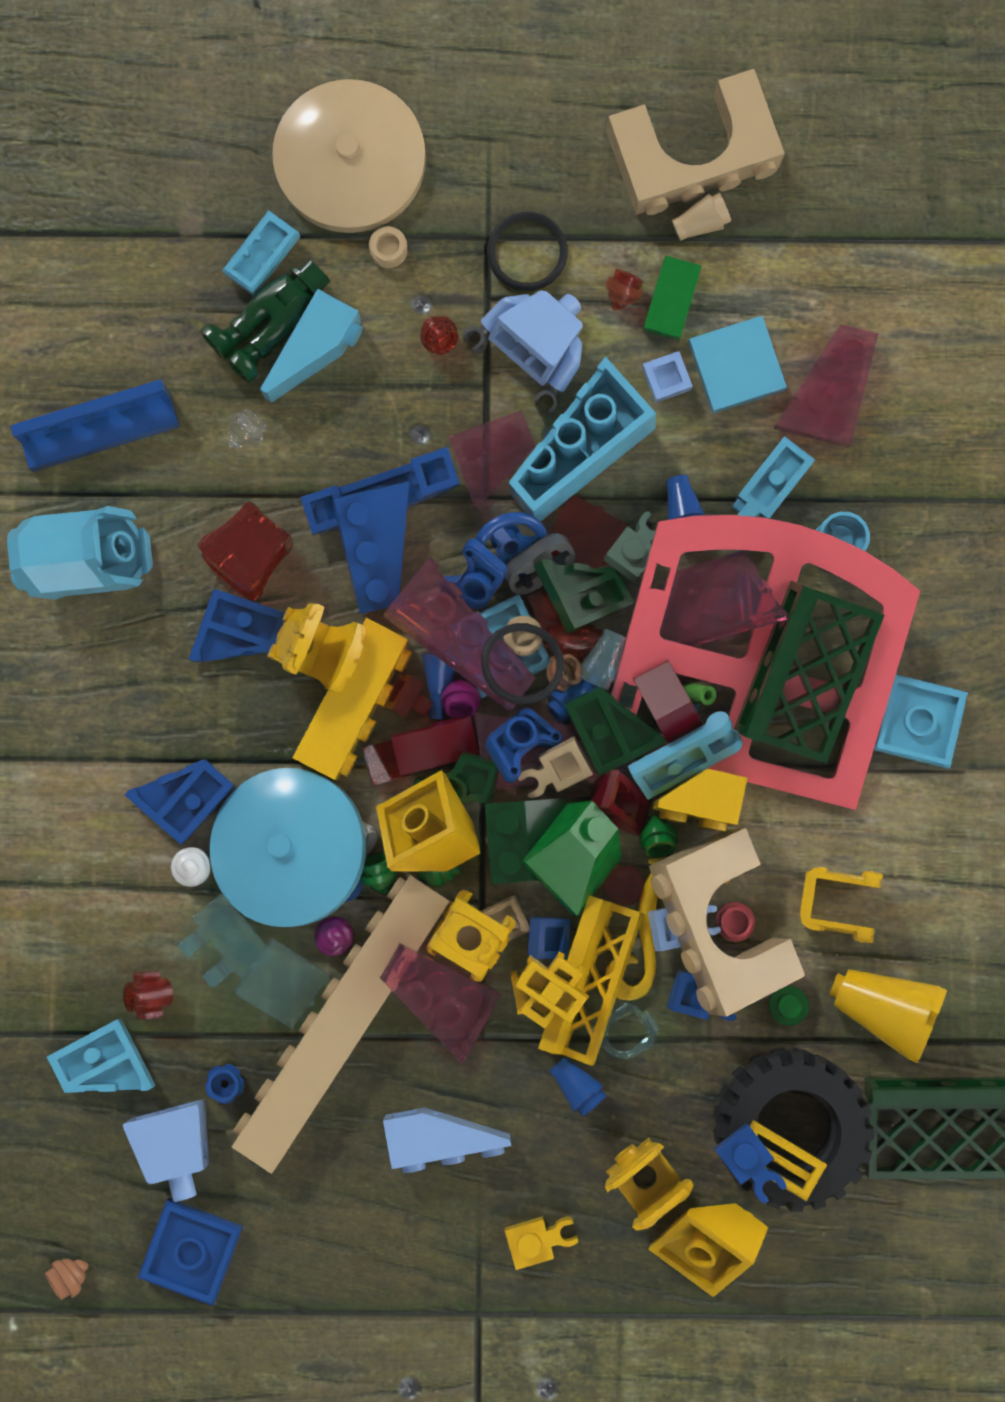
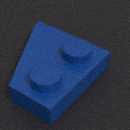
(182, 798)

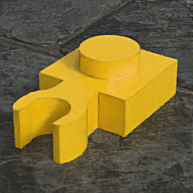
(533, 1242)

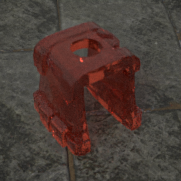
(246, 550)

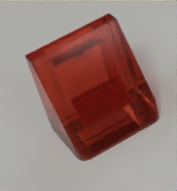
(382, 763)

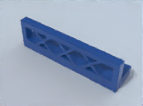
(96, 425)

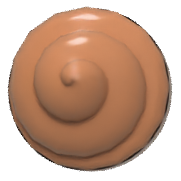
(66, 1277)

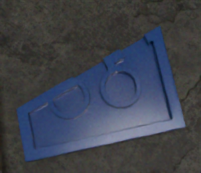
(373, 542)

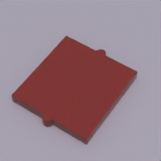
(588, 530)

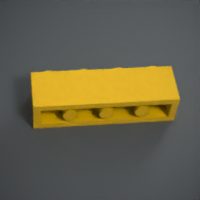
(347, 715)

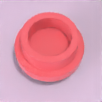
(735, 921)

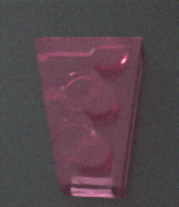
(833, 390)
(441, 998)

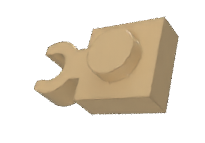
(560, 765)

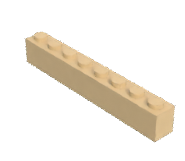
(338, 1026)

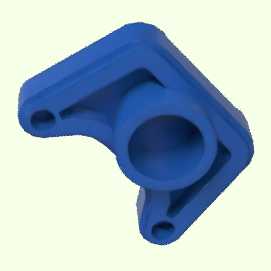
(481, 577)
(517, 738)

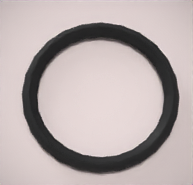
(535, 217)
(539, 632)

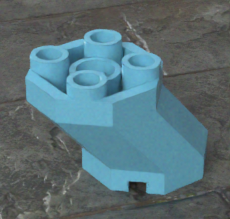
(78, 553)

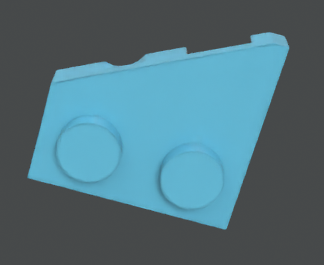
(102, 1062)

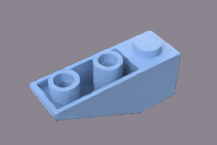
(431, 1136)

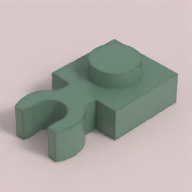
(632, 550)

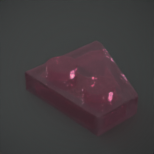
(491, 453)

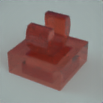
(407, 697)

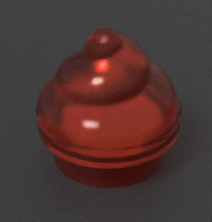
(623, 289)
(439, 335)

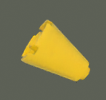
(890, 1008)

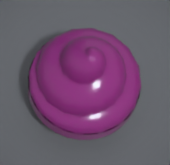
(460, 699)
(334, 936)

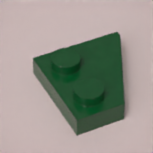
(609, 730)

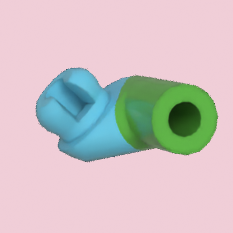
(700, 694)

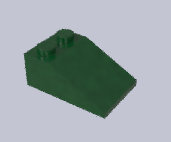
(515, 830)

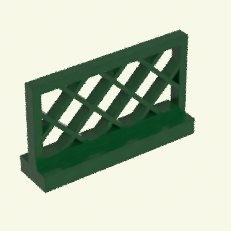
(776, 666)
(936, 1094)

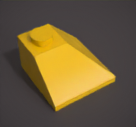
(427, 827)
(711, 1245)

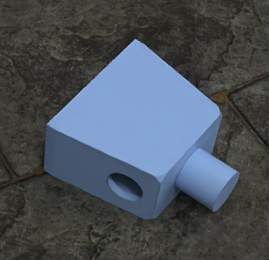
(171, 1146)

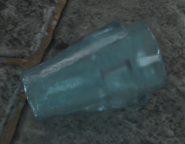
(604, 660)

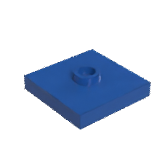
(190, 1251)

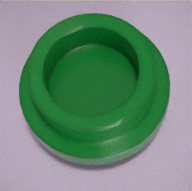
(788, 1005)

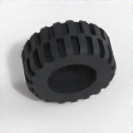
(840, 1096)

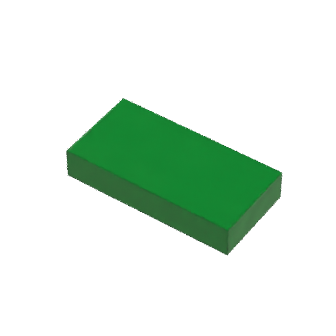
(672, 298)

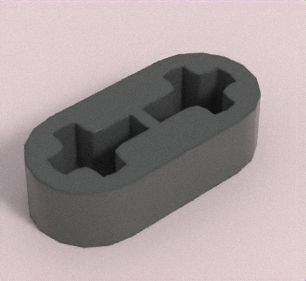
(531, 556)

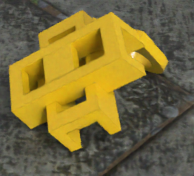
(556, 995)

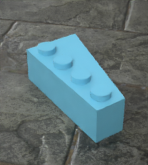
(584, 441)

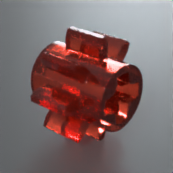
(148, 995)

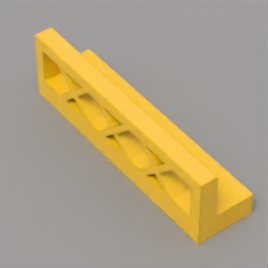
(584, 952)

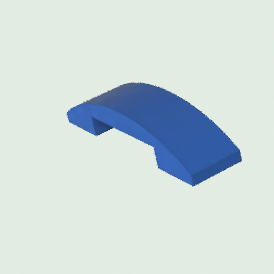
(427, 478)

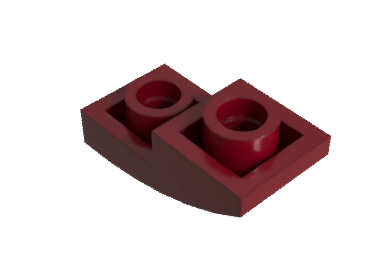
(434, 744)

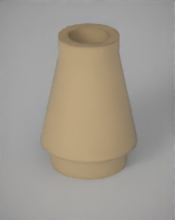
(702, 218)

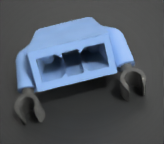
(537, 336)

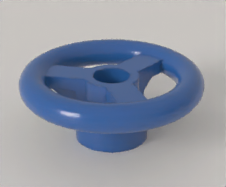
(507, 537)

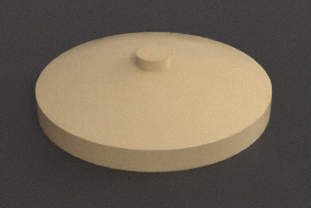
(349, 156)

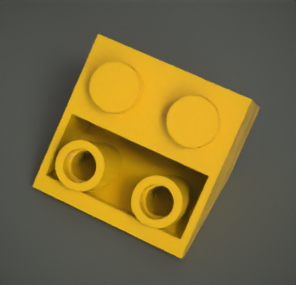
(707, 796)

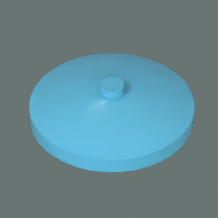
(288, 847)

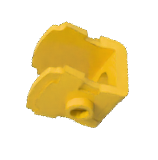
(655, 1200)

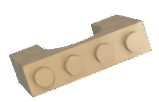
(659, 180)
(686, 886)

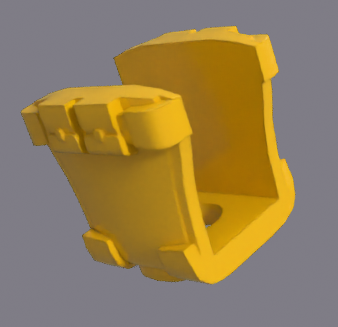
(316, 648)
(867, 879)
(493, 936)

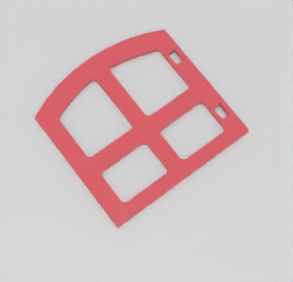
(791, 549)

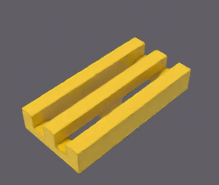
(810, 1178)

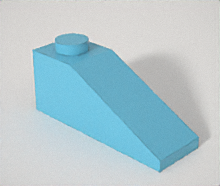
(316, 342)

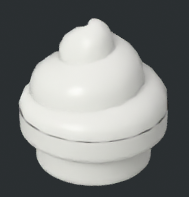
(190, 866)

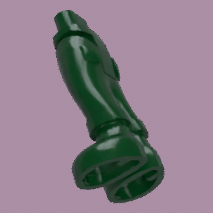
(279, 302)

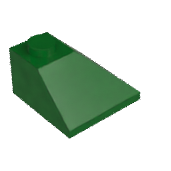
(576, 854)

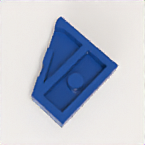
(235, 628)

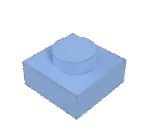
(667, 377)

